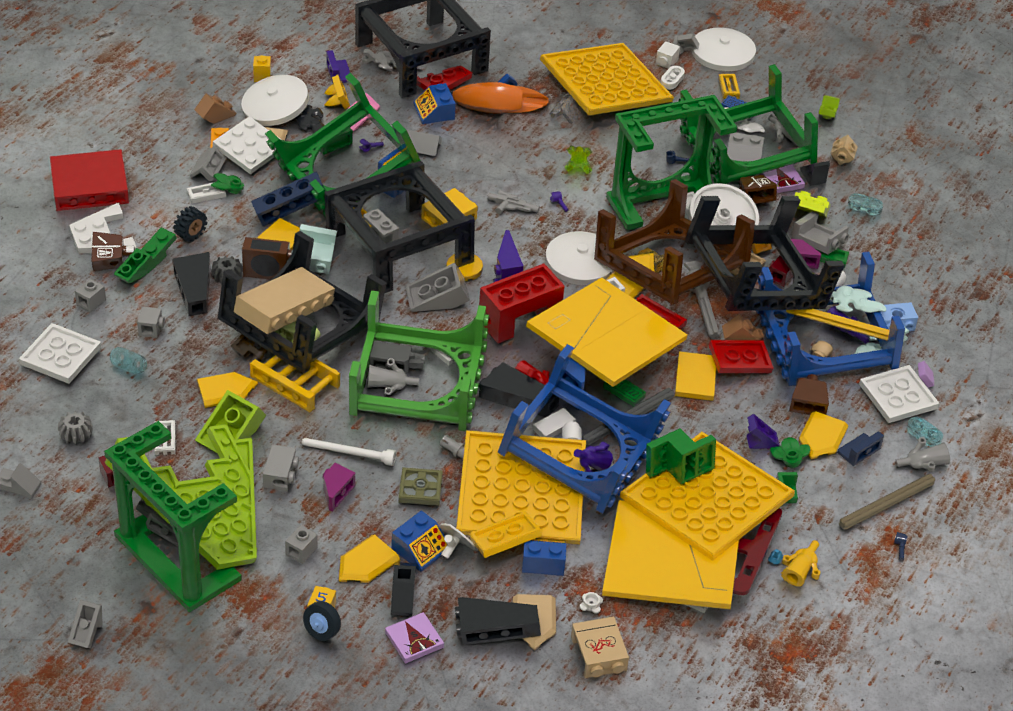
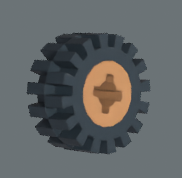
(190, 223)

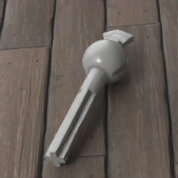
(703, 299)

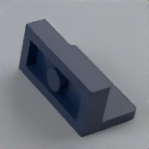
(861, 447)

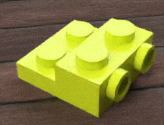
(819, 205)

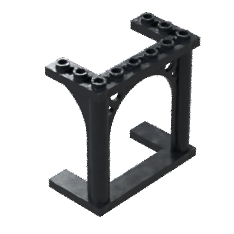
(407, 60)
(340, 212)
(739, 290)
(304, 348)

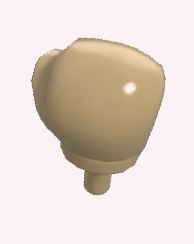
(822, 349)

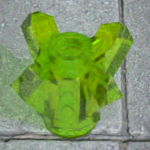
(578, 158)

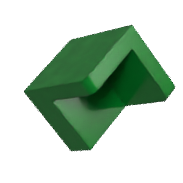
(790, 480)

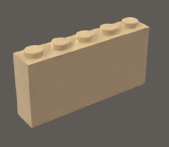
(284, 300)

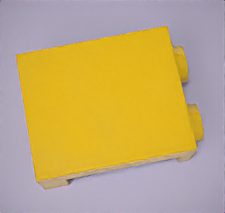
(435, 218)

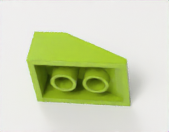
(239, 415)

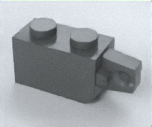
(402, 355)
(156, 522)

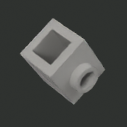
(90, 295)
(150, 322)
(301, 544)

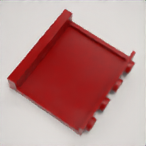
(89, 180)

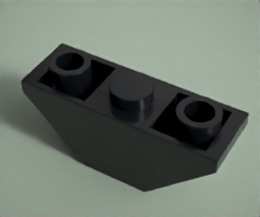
(403, 588)

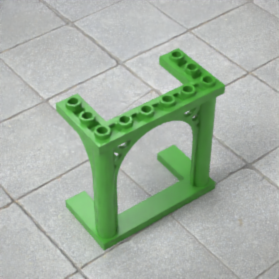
(463, 340)

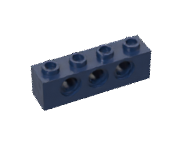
(285, 199)

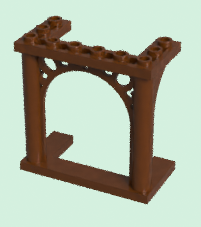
(671, 221)

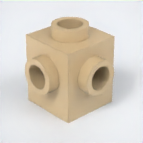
(844, 150)

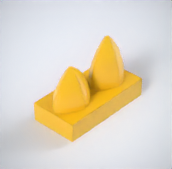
(339, 94)

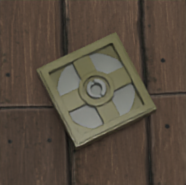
(420, 486)

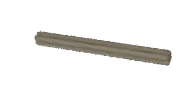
(886, 501)

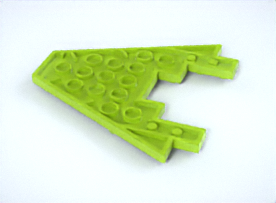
(232, 532)

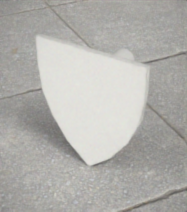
(452, 538)

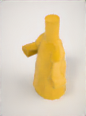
(800, 564)

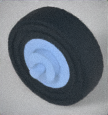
(321, 620)

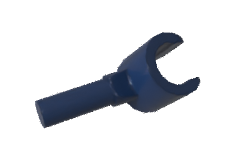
(672, 158)
(901, 539)

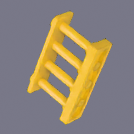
(292, 389)

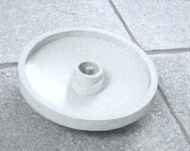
(724, 49)
(275, 99)
(732, 204)
(572, 258)

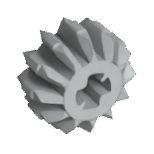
(75, 427)

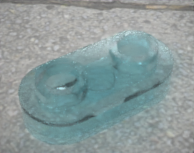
(865, 204)
(129, 361)
(921, 428)

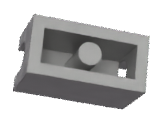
(280, 468)

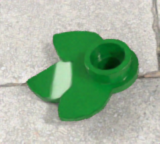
(230, 183)
(790, 452)

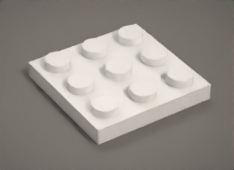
(246, 145)
(60, 353)
(899, 394)

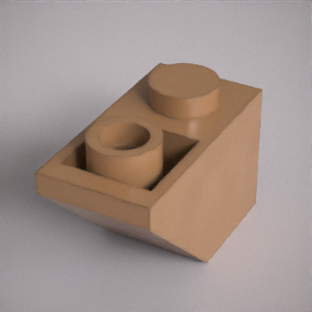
(214, 109)
(741, 329)

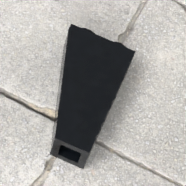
(193, 281)
(510, 387)
(495, 620)

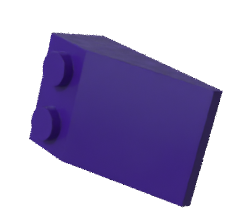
(508, 259)

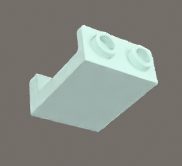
(322, 248)

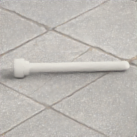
(387, 457)

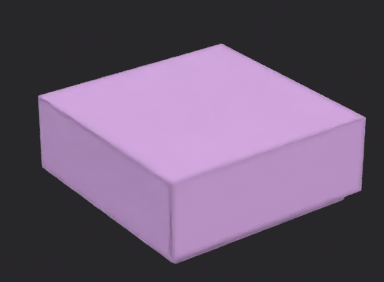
(926, 374)

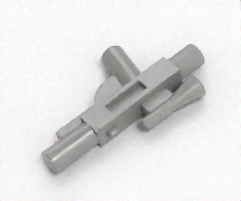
(510, 202)

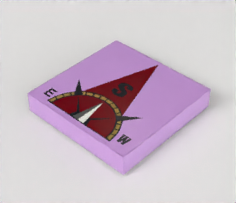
(785, 178)
(414, 637)

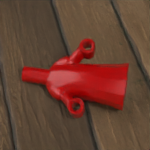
(526, 368)

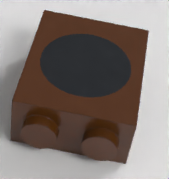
(264, 257)

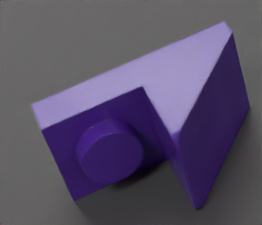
(761, 435)

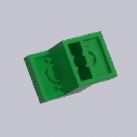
(680, 456)

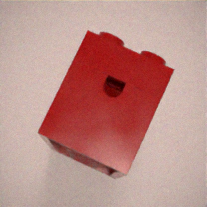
(519, 295)

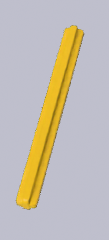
(842, 322)

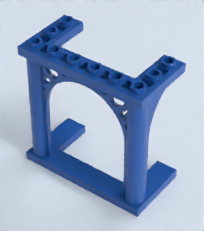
(799, 364)
(634, 427)

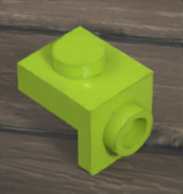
(829, 106)

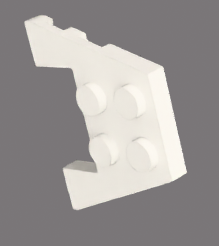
(83, 229)

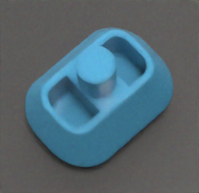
(775, 556)

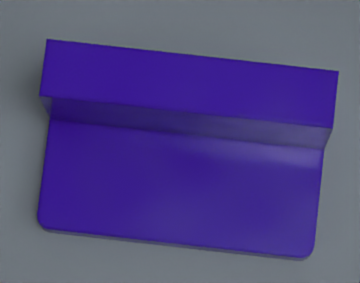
(336, 67)

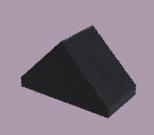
(816, 172)

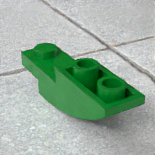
(147, 258)

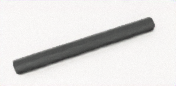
(639, 409)

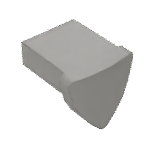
(686, 42)

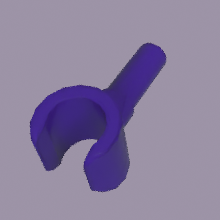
(366, 146)
(557, 197)

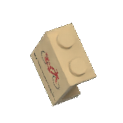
(600, 646)

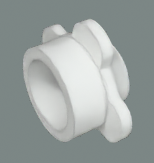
(595, 601)

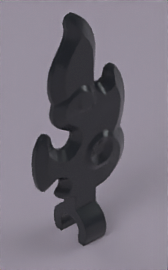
(305, 119)

